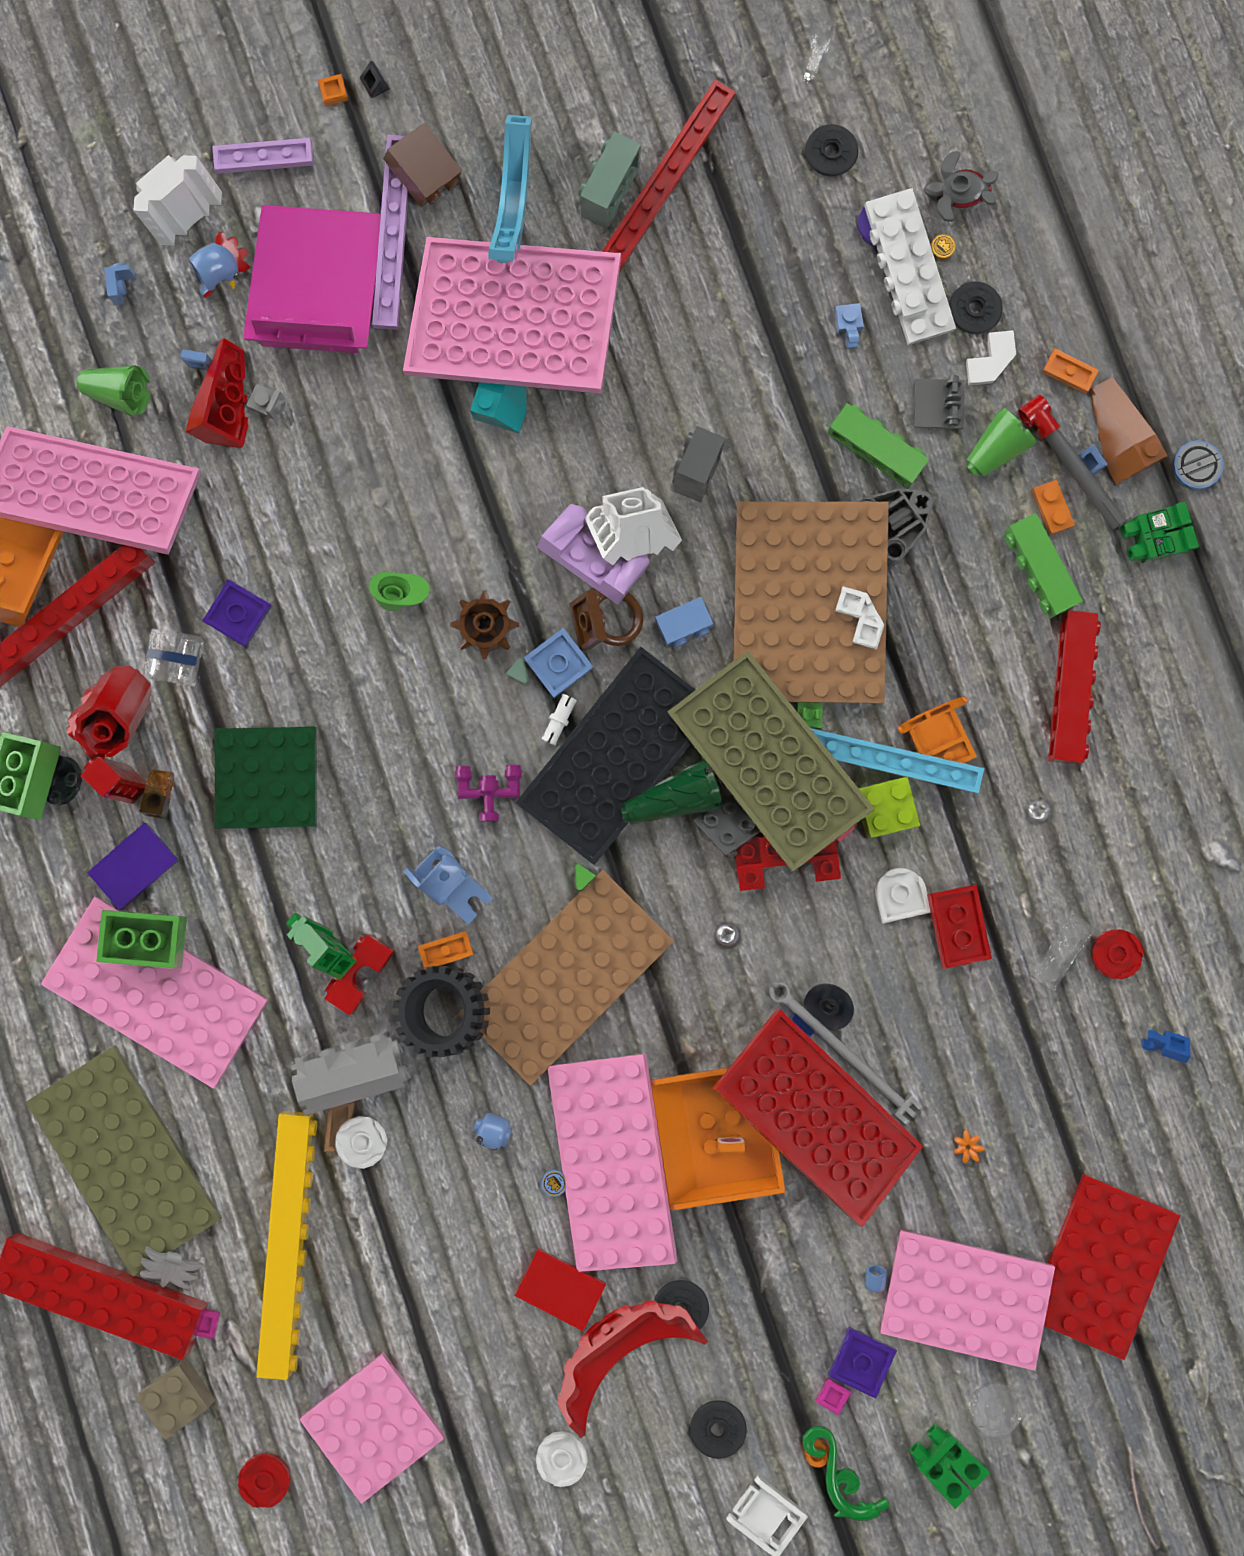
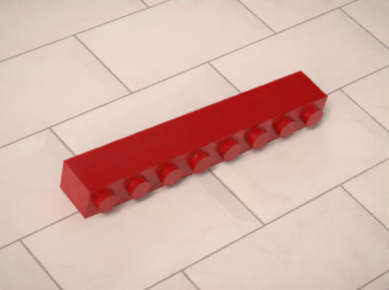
(71, 609)

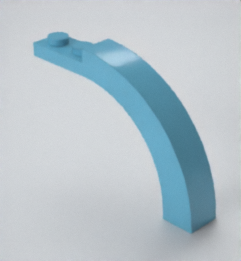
(514, 189)

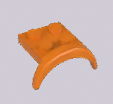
(940, 733)

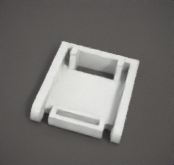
(761, 1514)

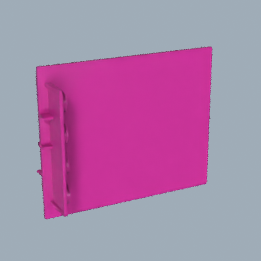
(313, 279)

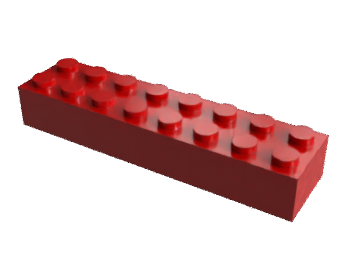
(100, 1296)

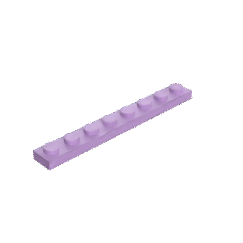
(390, 248)

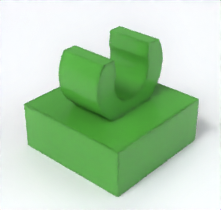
(811, 714)

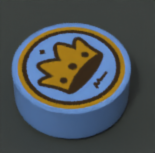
(554, 1182)

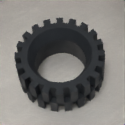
(412, 1011)

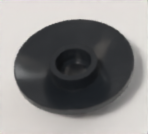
(831, 1016)

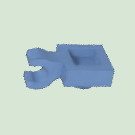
(849, 321)

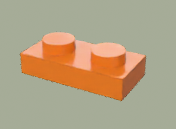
(1070, 371)
(1053, 507)
(446, 950)

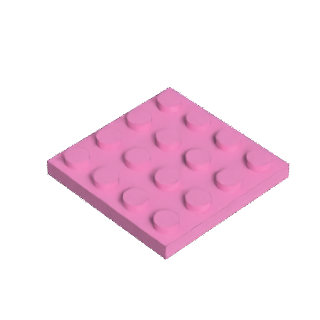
(372, 1427)

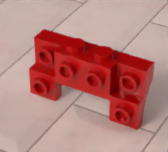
(760, 854)

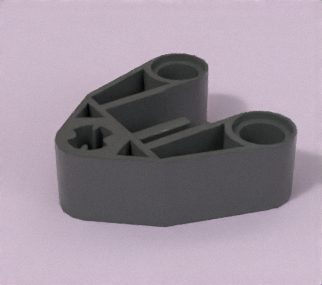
(907, 499)

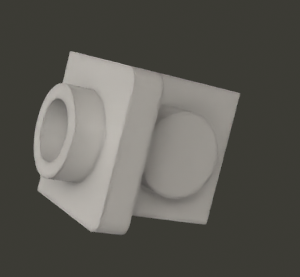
(266, 402)

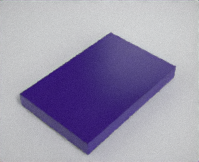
(132, 866)

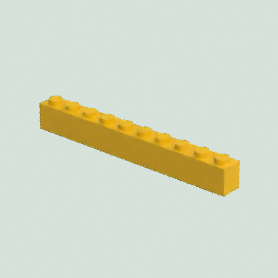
(285, 1245)

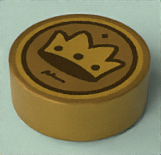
(943, 247)

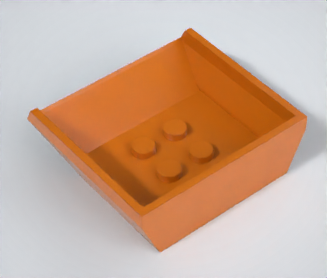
(24, 560)
(688, 1126)

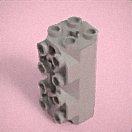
(350, 1073)

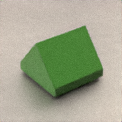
(583, 877)

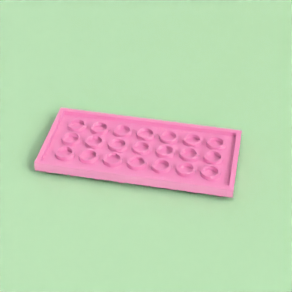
(93, 490)
(182, 1014)
(612, 1163)

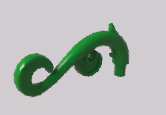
(860, 1512)

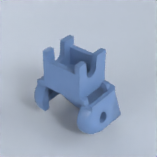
(448, 883)

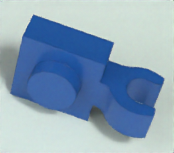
(1171, 1045)

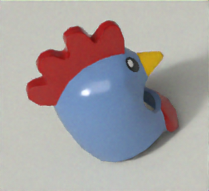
(218, 263)

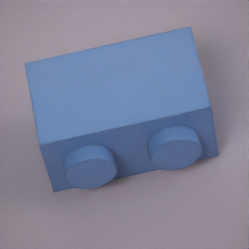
(684, 622)

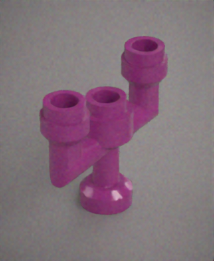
(488, 788)

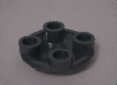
(65, 781)

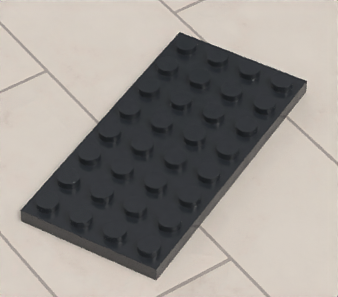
(611, 757)

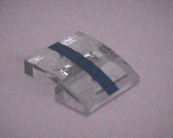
(173, 657)

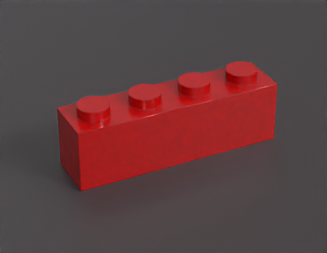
(114, 780)

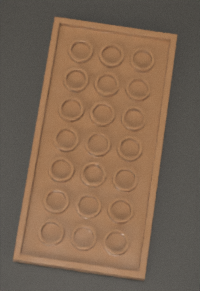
(569, 976)

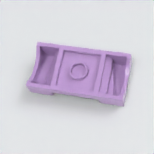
(574, 548)

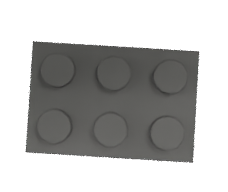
(698, 464)

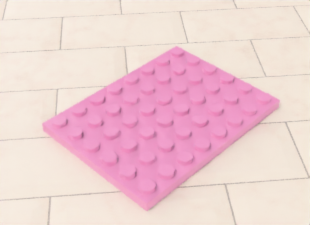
(513, 321)

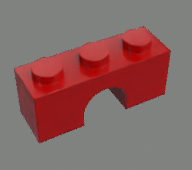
(345, 992)

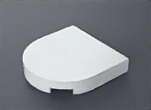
(901, 895)

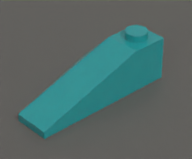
(500, 405)

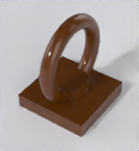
(590, 621)

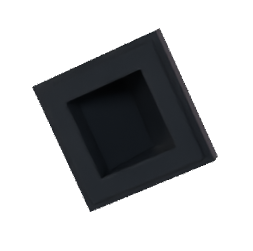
(373, 80)

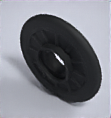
(831, 135)
(986, 297)
(689, 1293)
(718, 1412)

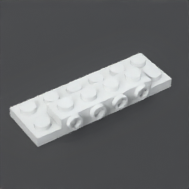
(909, 266)

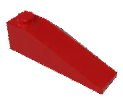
(219, 405)

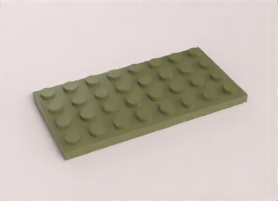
(770, 761)
(123, 1159)

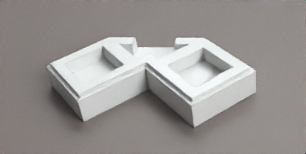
(1001, 352)
(860, 606)

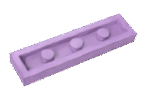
(263, 155)

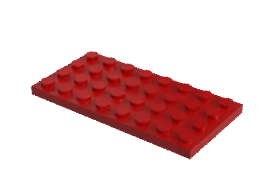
(818, 1117)

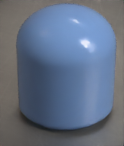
(876, 1283)

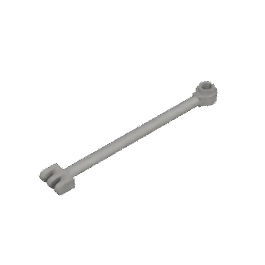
(902, 1104)

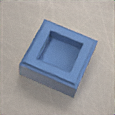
(196, 359)

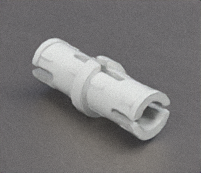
(559, 719)

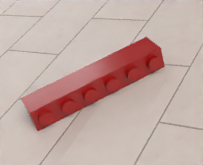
(1073, 687)

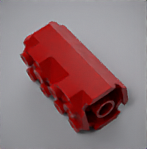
(110, 712)

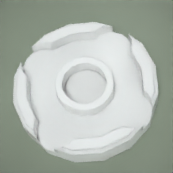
(361, 1142)
(561, 1459)

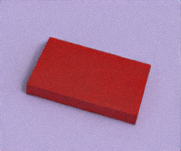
(959, 926)
(560, 1289)

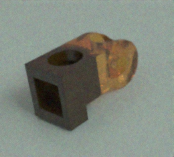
(157, 794)

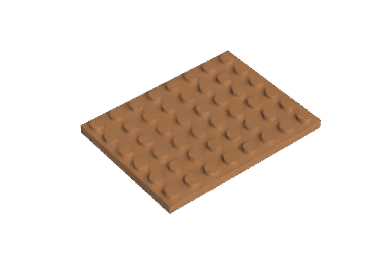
(787, 593)

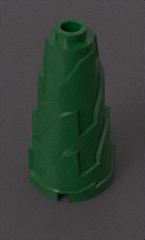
(675, 797)

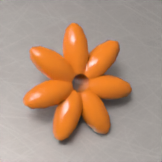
(968, 1147)

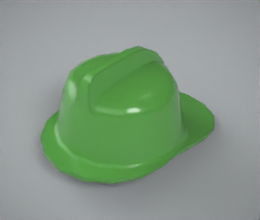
(398, 590)

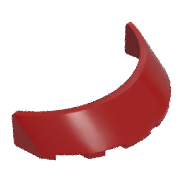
(608, 1343)

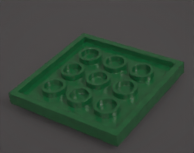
(265, 777)

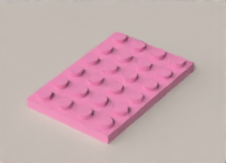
(967, 1299)

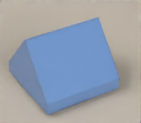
(1093, 459)

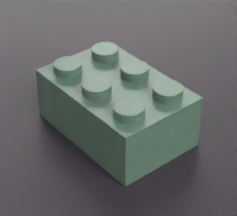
(609, 179)

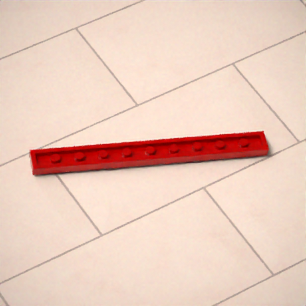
(670, 171)

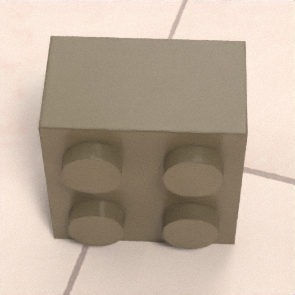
(175, 1398)

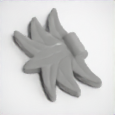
(169, 1267)

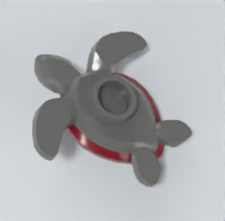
(960, 188)

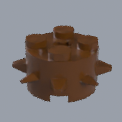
(484, 610)

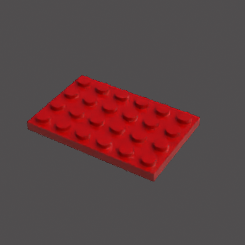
(1106, 1265)

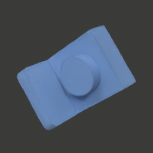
(115, 281)

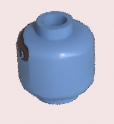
(492, 1131)

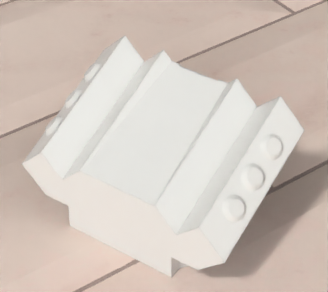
(175, 197)
(631, 525)

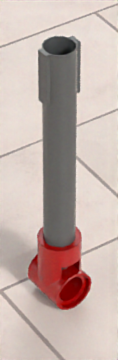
(1038, 415)

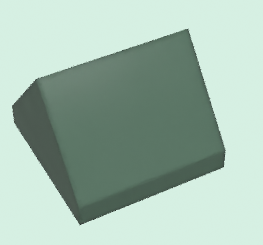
(518, 672)

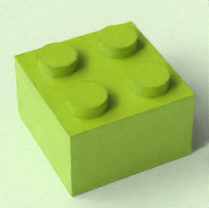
(892, 806)

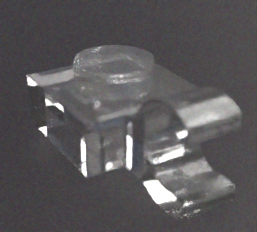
(812, 63)

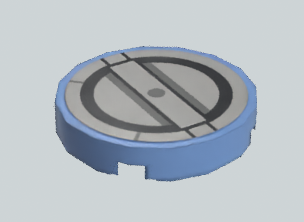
(1197, 465)

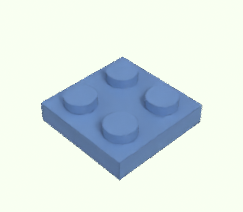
(558, 663)

